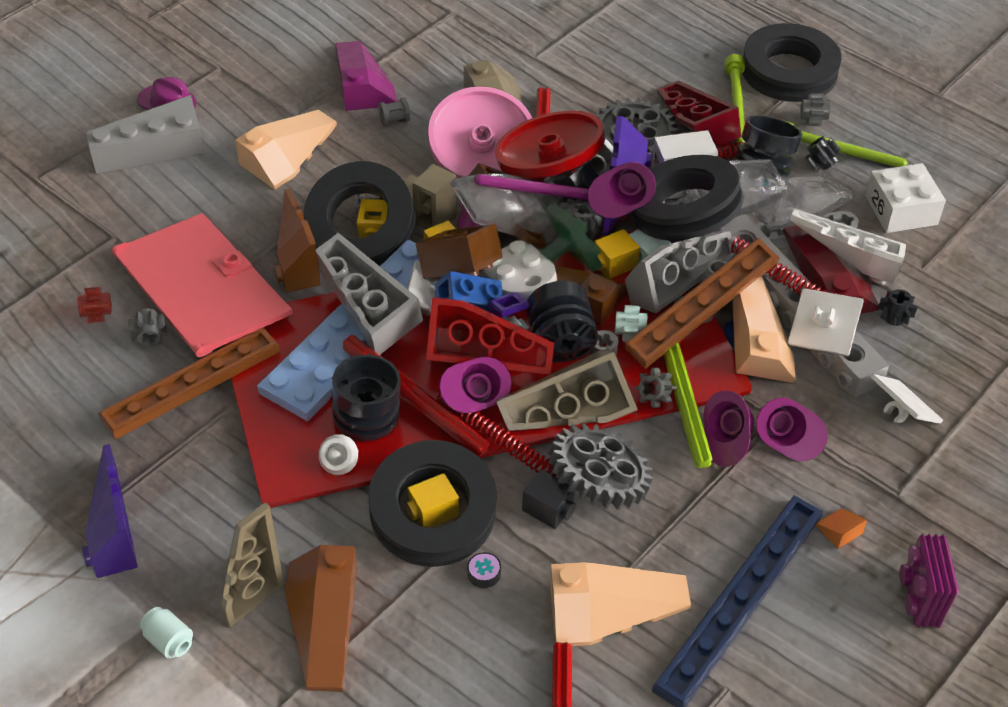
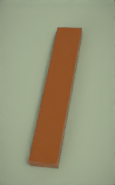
(701, 303)
(188, 383)

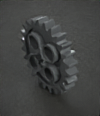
(651, 121)
(600, 466)

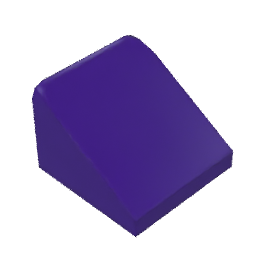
(507, 305)

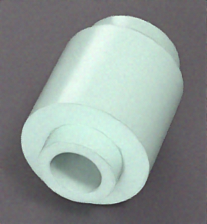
(166, 632)

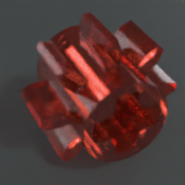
(94, 304)

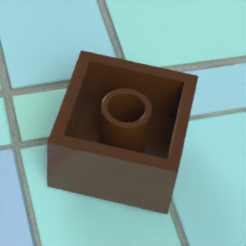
(459, 251)

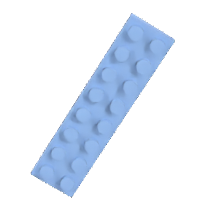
(305, 376)

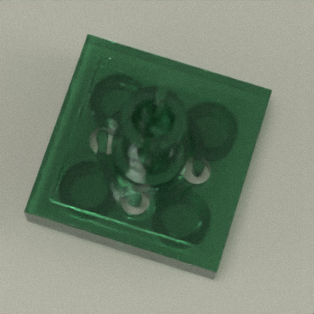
(570, 239)

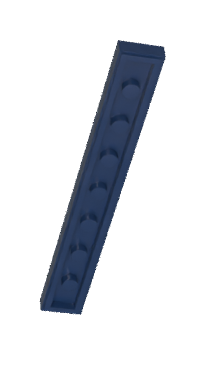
(736, 603)

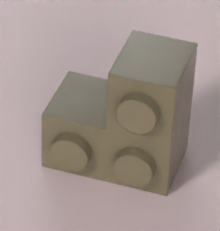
(432, 196)

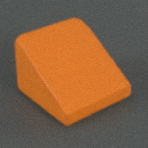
(842, 527)

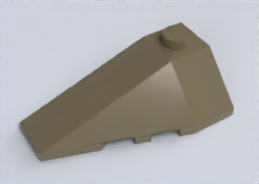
(490, 75)

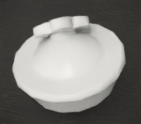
(338, 454)

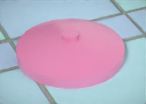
(469, 127)

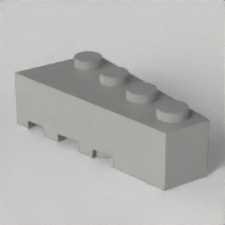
(147, 137)
(370, 295)

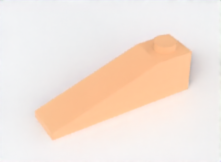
(280, 147)
(760, 337)
(607, 599)

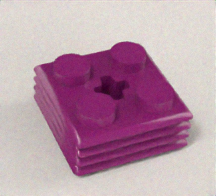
(929, 580)

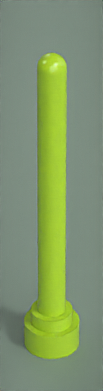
(734, 67)
(858, 151)

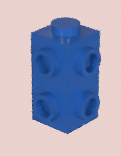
(468, 288)

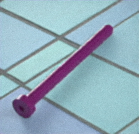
(531, 186)

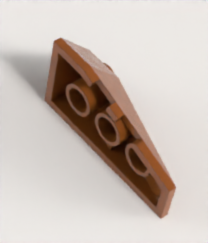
(295, 249)
(320, 609)

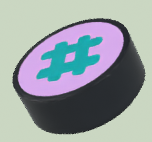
(484, 570)

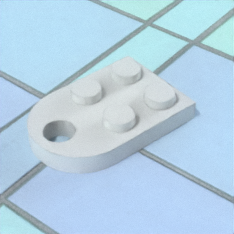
(521, 269)

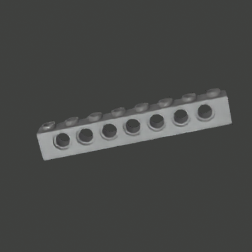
(850, 371)

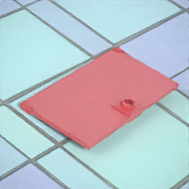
(201, 283)

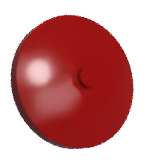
(550, 144)

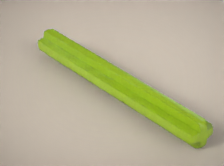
(688, 408)

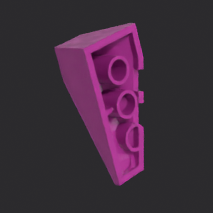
(362, 78)

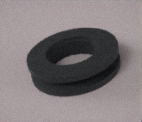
(795, 40)
(356, 179)
(696, 217)
(424, 544)

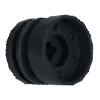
(771, 140)
(564, 316)
(366, 397)

